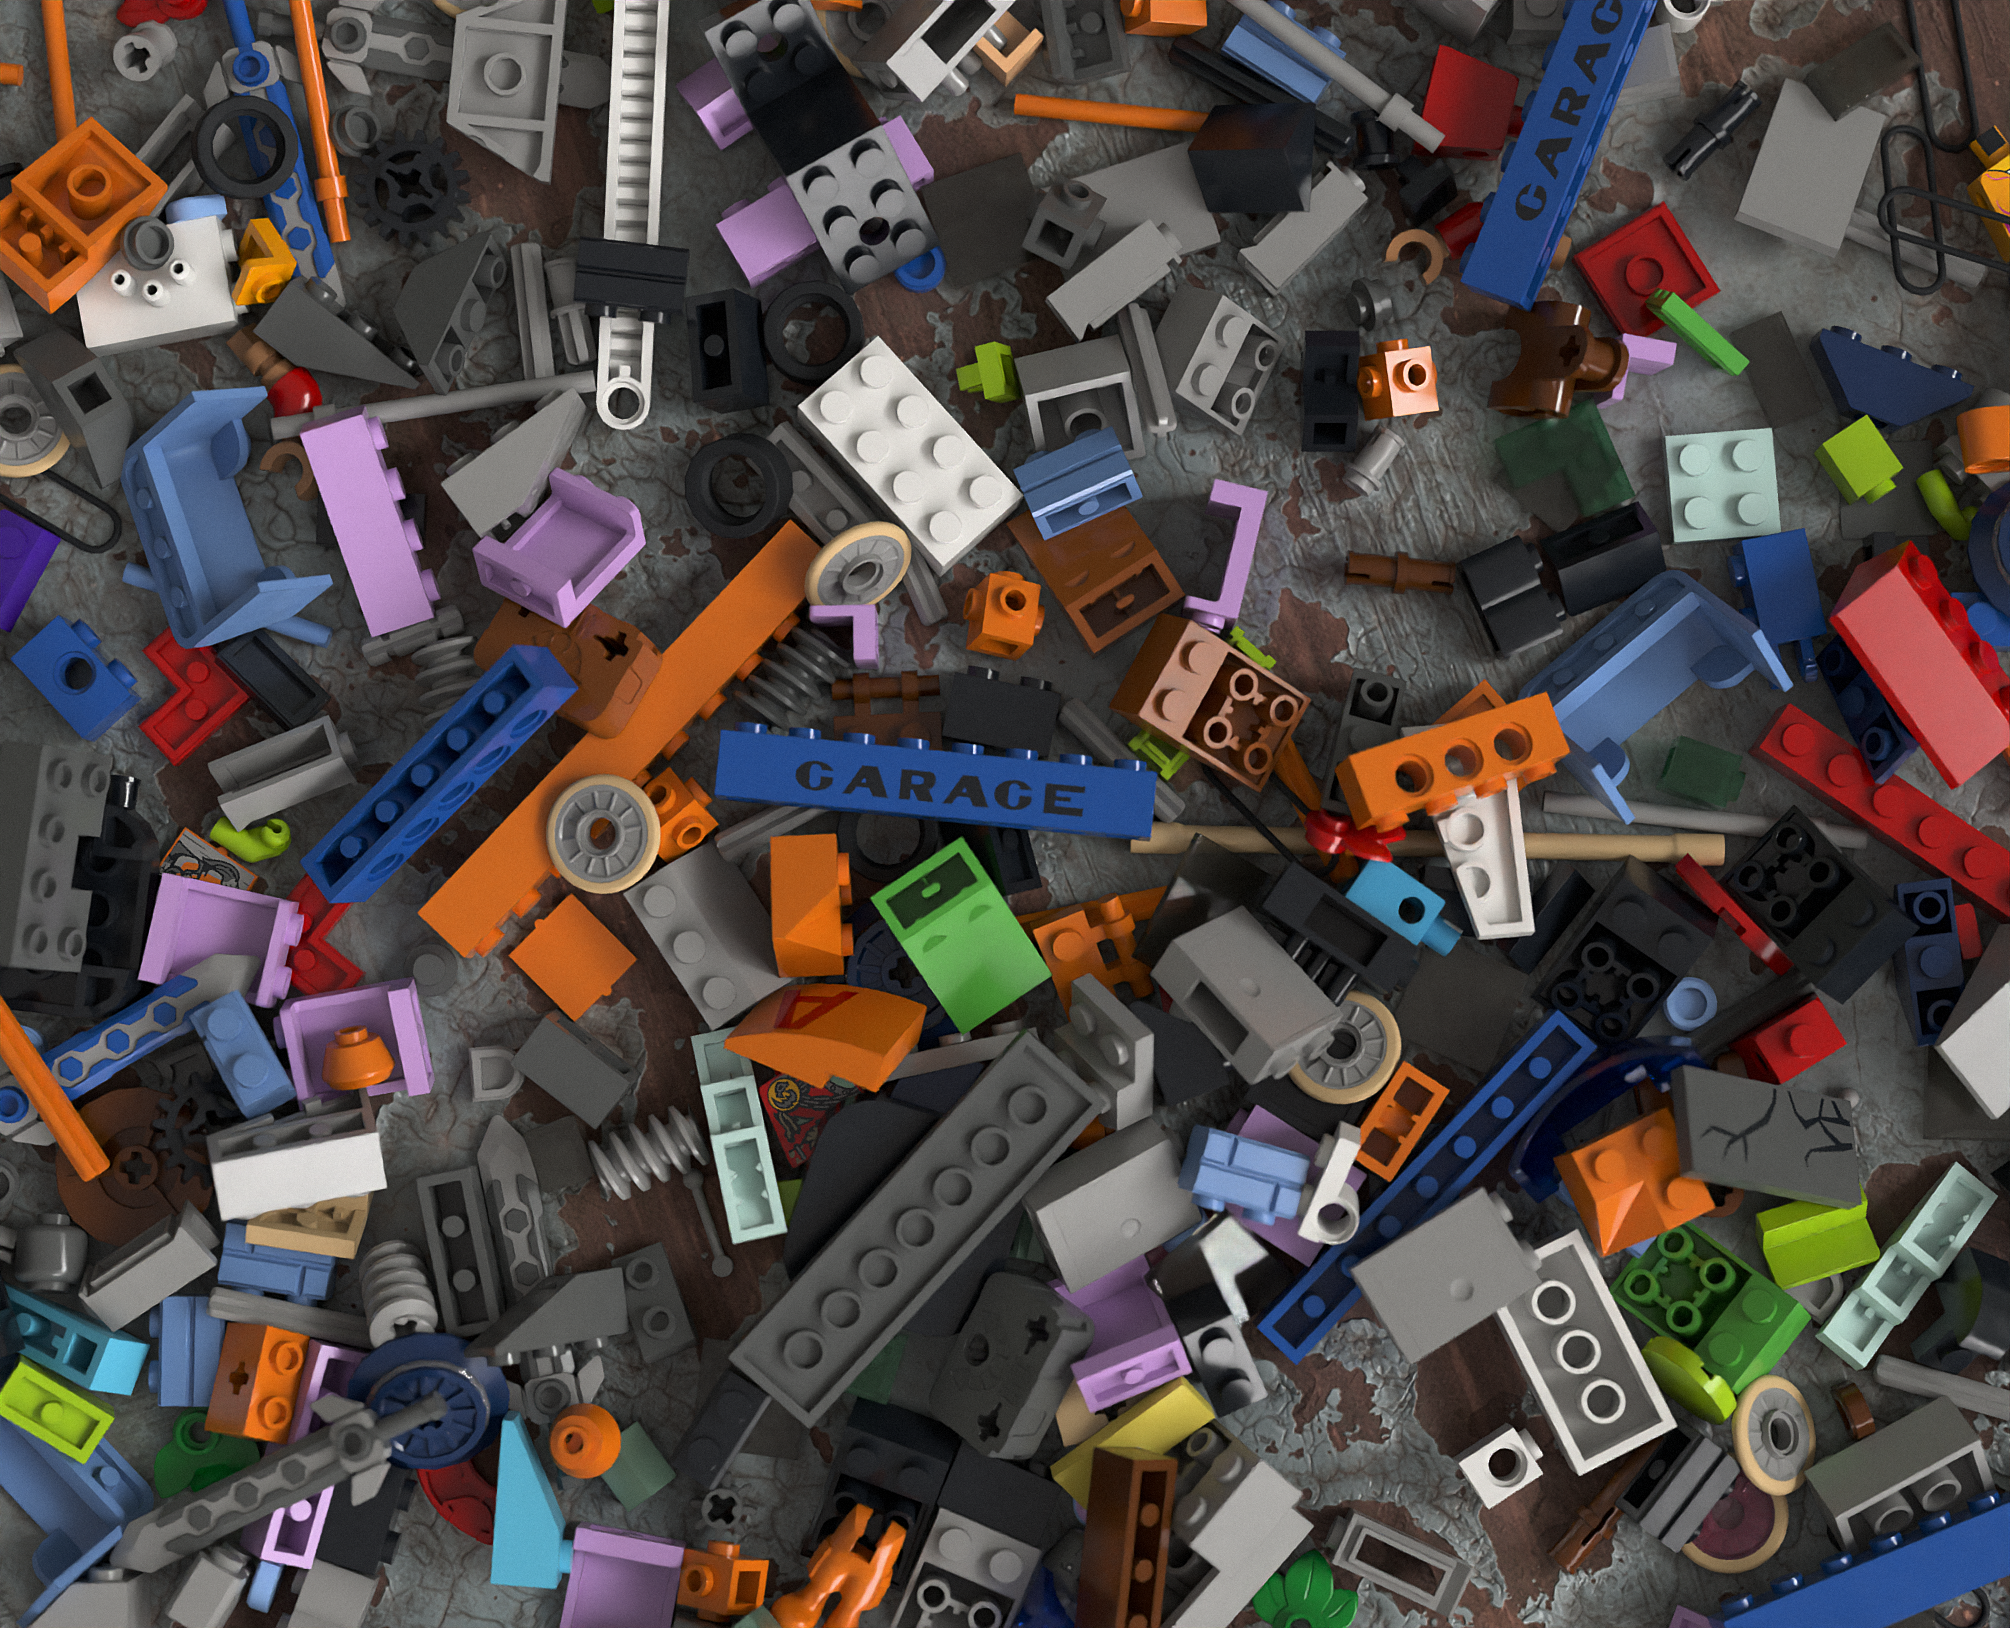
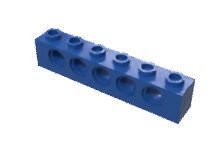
(438, 774)

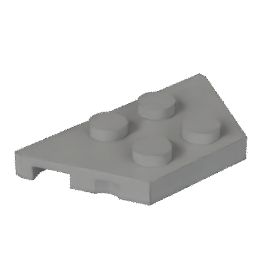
(509, 80)

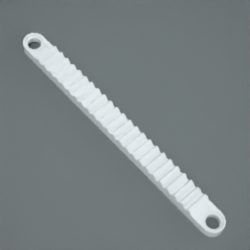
(633, 188)

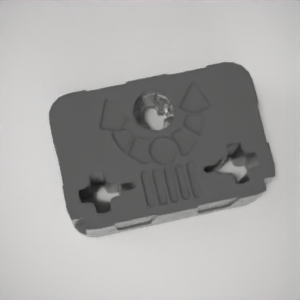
(1011, 1366)

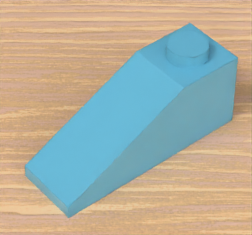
(77, 1344)
(528, 1520)

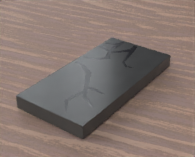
(1765, 1137)

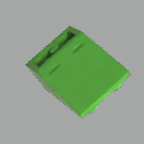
(961, 936)
(1710, 1304)

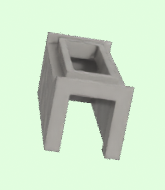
(168, 139)
(1297, 238)
(1115, 278)
(284, 771)
(149, 1267)
(1347, 1536)

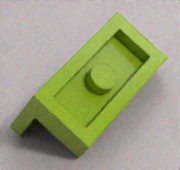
(1814, 1241)
(54, 1409)

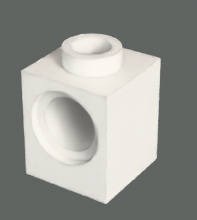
(1475, 1464)

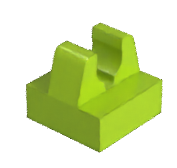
(992, 373)

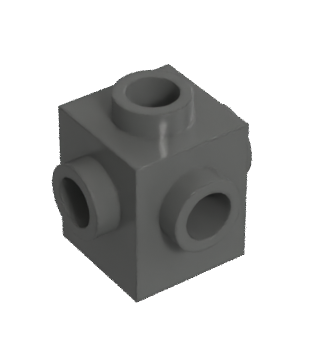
(1064, 221)

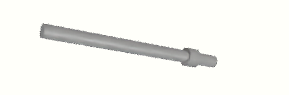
(1393, 110)
(439, 404)
(1694, 818)

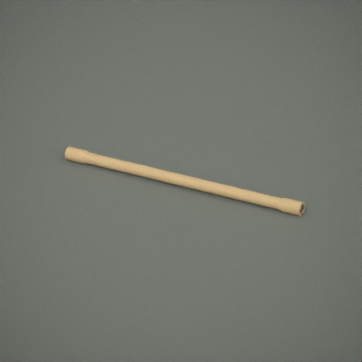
(1704, 848)

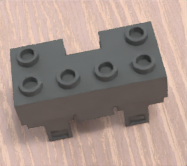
(44, 807)

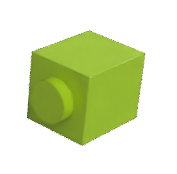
(1859, 462)

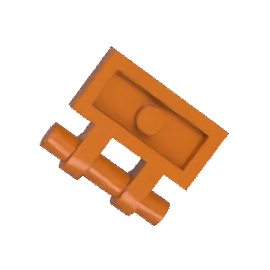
(1071, 949)

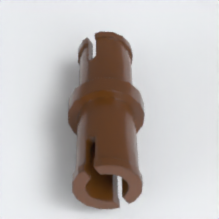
(1399, 572)

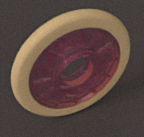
(1750, 1542)

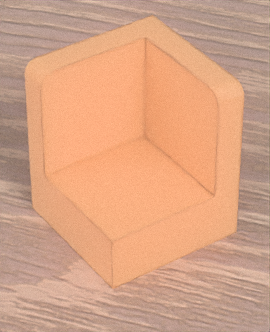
(1019, 51)

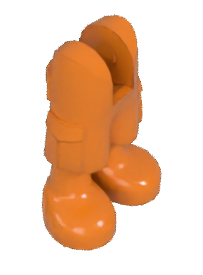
(846, 1568)

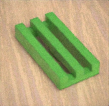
(1696, 332)

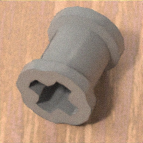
(132, 60)

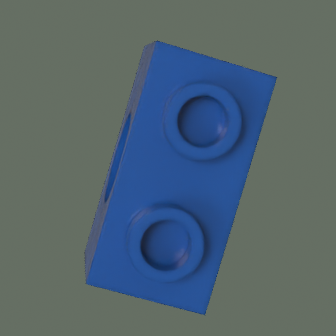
(48, 662)

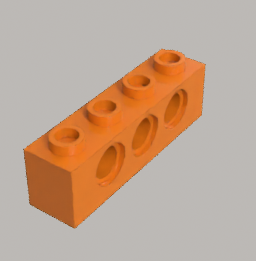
(1525, 725)

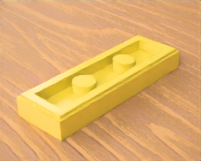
(1151, 1424)

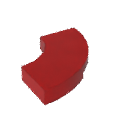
(1724, 905)
(462, 1498)

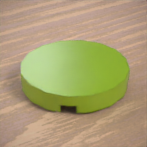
(1681, 1377)

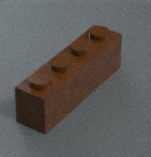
(1126, 1538)

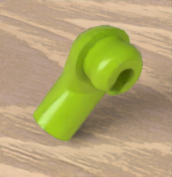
(1944, 506)
(253, 844)

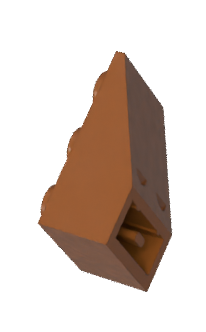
(1101, 576)
(1209, 701)

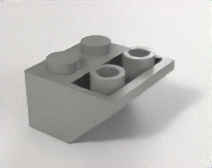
(1215, 356)

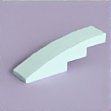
(738, 1139)
(1906, 1266)

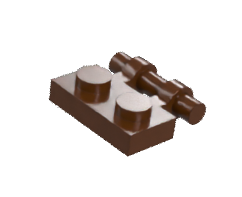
(889, 726)

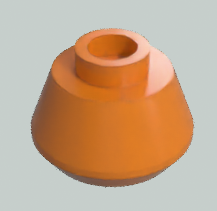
(356, 1059)
(585, 1427)

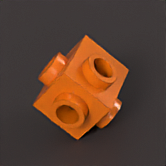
(1397, 380)
(1003, 615)
(680, 813)
(721, 1581)

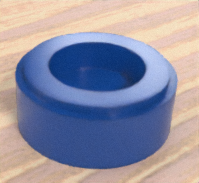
(923, 272)

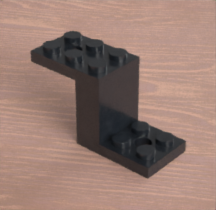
(821, 137)

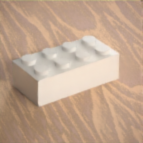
(909, 455)
(1582, 1358)

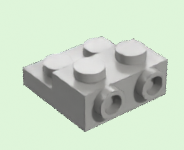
(1109, 1052)

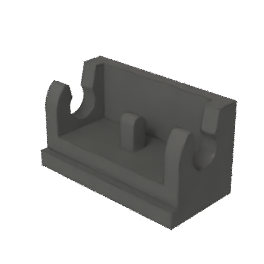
(575, 1068)

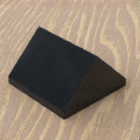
(1255, 158)

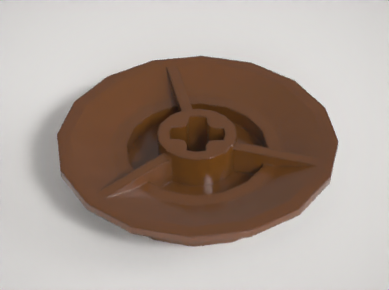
(112, 1203)

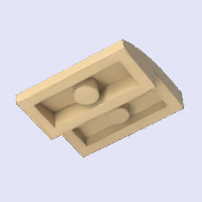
(324, 1228)

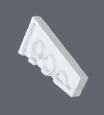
(1487, 854)

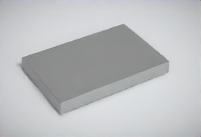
(1808, 170)
(1155, 188)

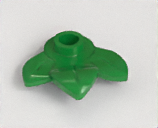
(199, 1463)
(1305, 1596)

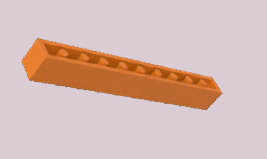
(689, 685)

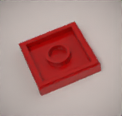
(1636, 261)

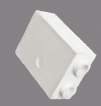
(176, 303)

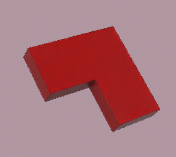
(199, 706)
(314, 961)

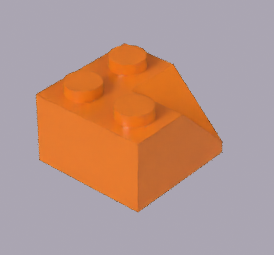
(807, 900)
(1631, 1183)

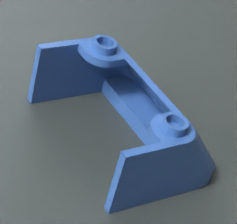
(197, 525)
(1638, 665)
(73, 1503)

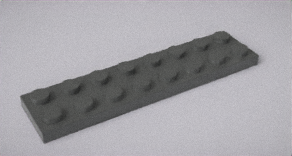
(916, 1228)

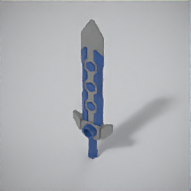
(292, 209)
(123, 1038)

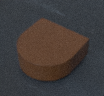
(1853, 1410)

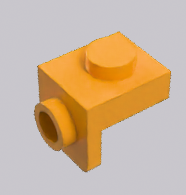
(264, 264)

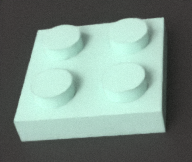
(1721, 486)

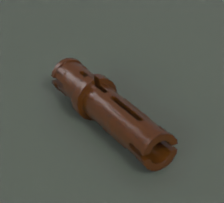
(1600, 1514)

